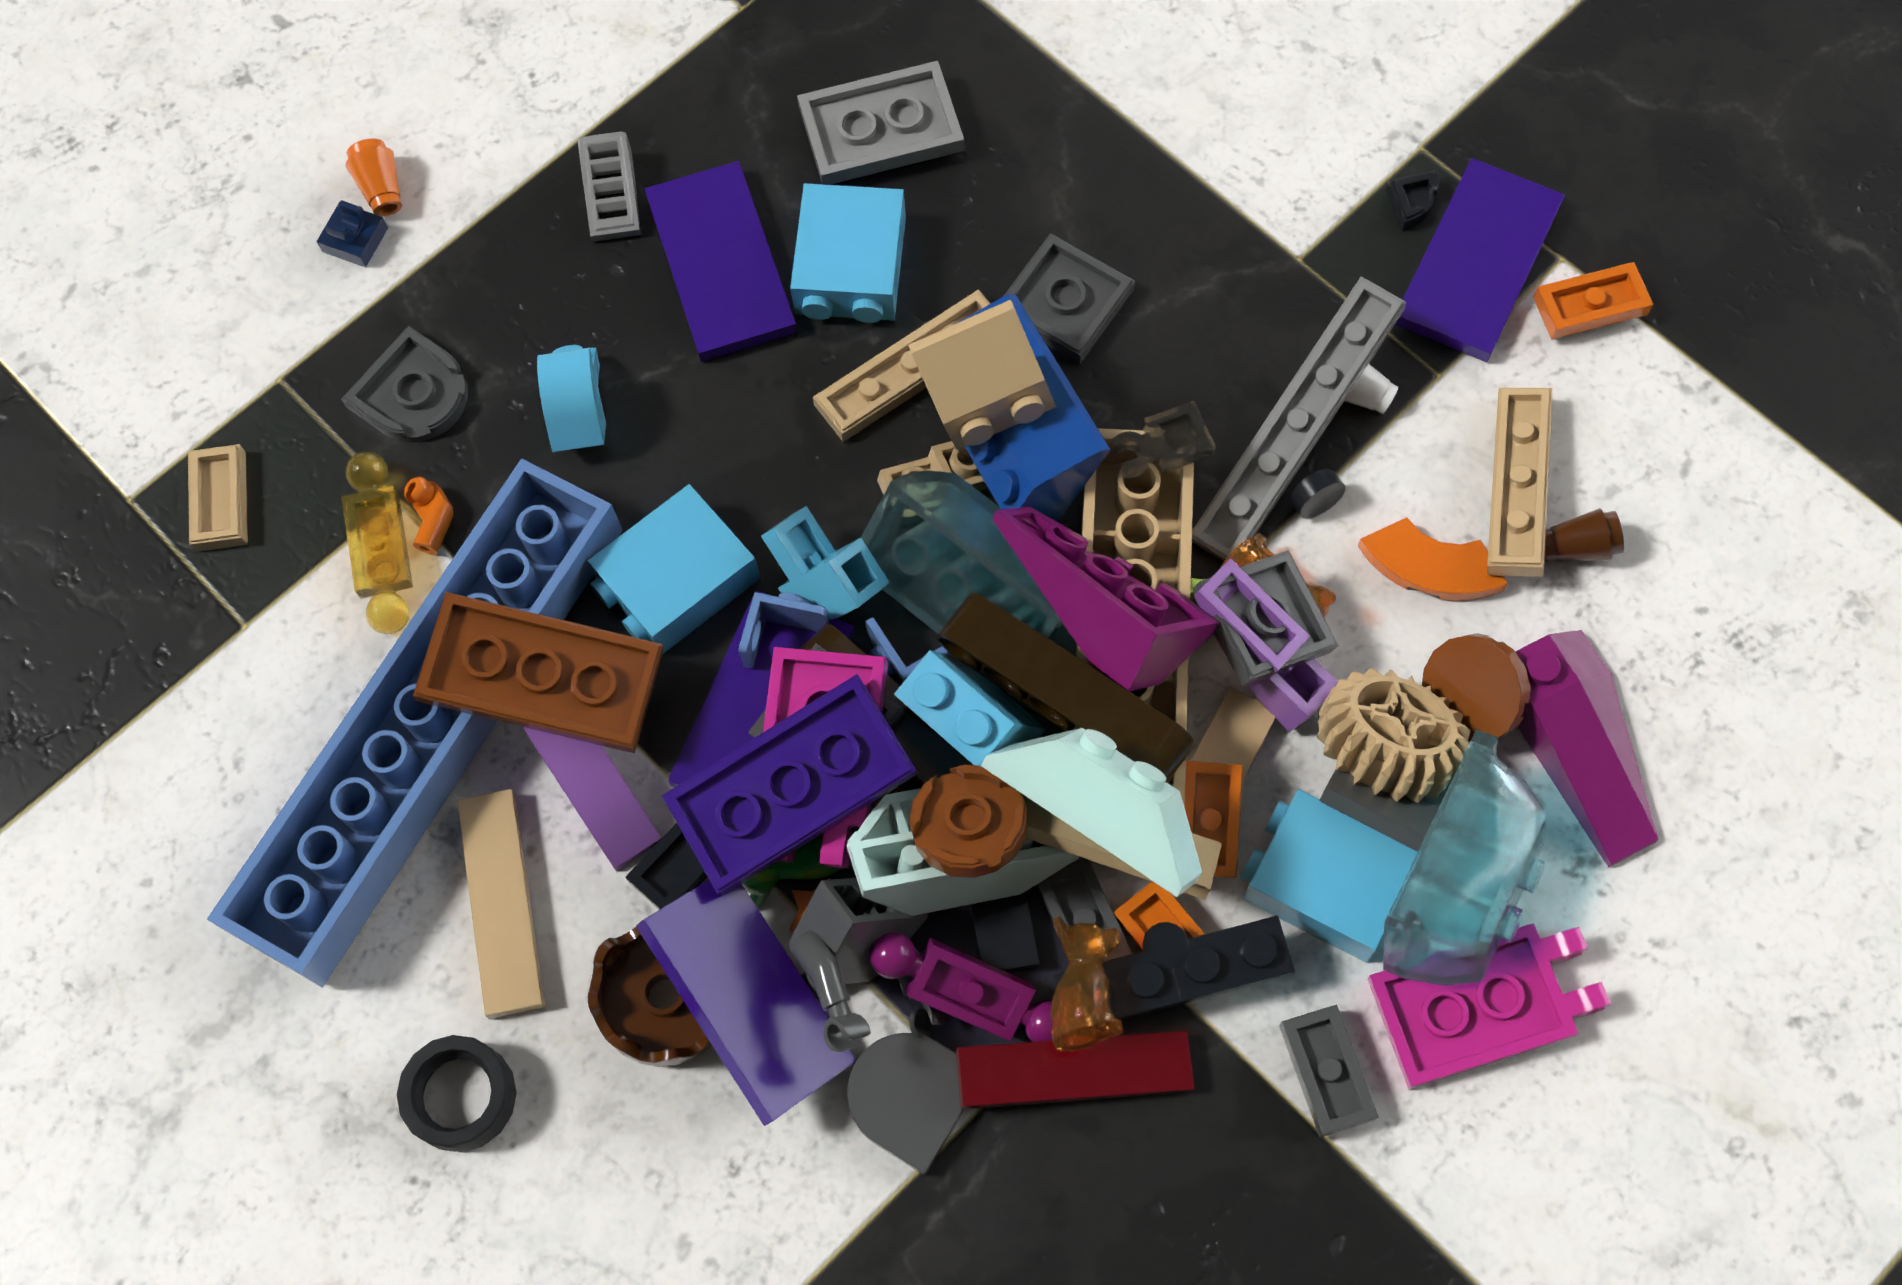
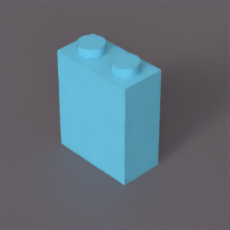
(848, 252)
(673, 570)
(965, 707)
(1327, 874)

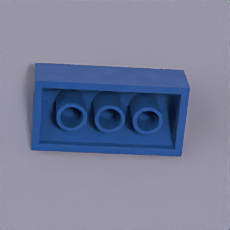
(1046, 459)

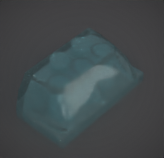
(941, 544)
(1467, 874)

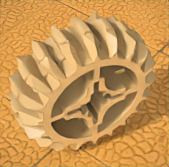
(1392, 734)

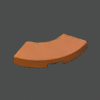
(1431, 566)

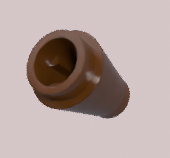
(1585, 538)

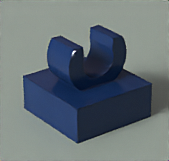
(352, 234)

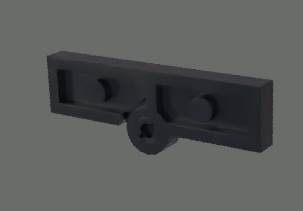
(1186, 970)

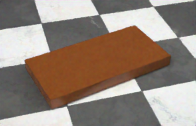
(539, 672)

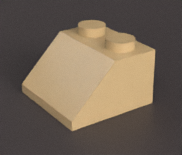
(982, 375)

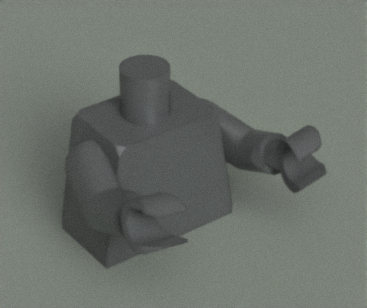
(835, 949)

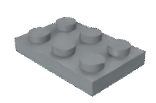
(881, 123)

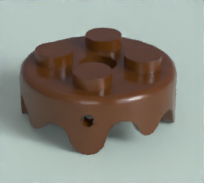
(622, 1009)

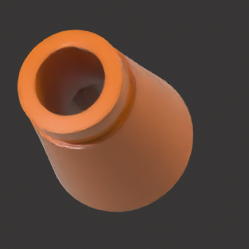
(375, 175)

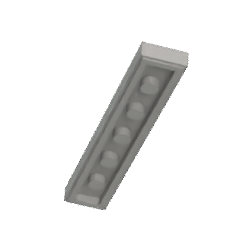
(1298, 419)

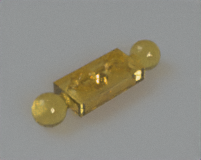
(377, 542)

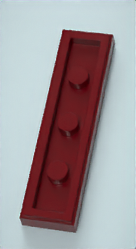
(1042, 1074)

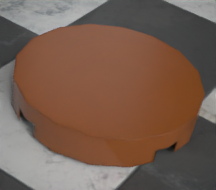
(1481, 681)
(953, 827)

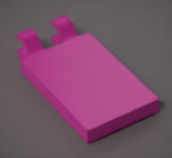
(798, 680)
(1474, 1024)

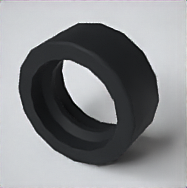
(419, 1071)

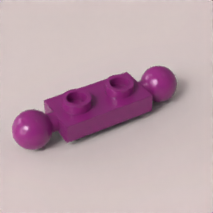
(963, 987)

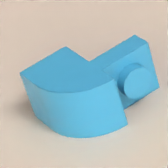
(571, 397)
(817, 572)

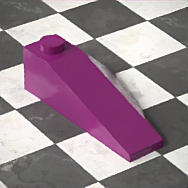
(1114, 618)
(1585, 743)

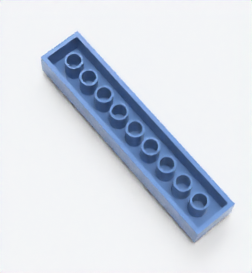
(398, 757)

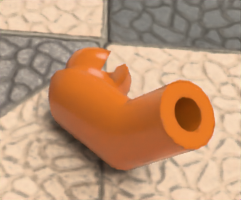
(433, 510)

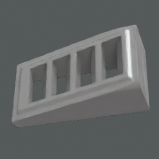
(604, 156)

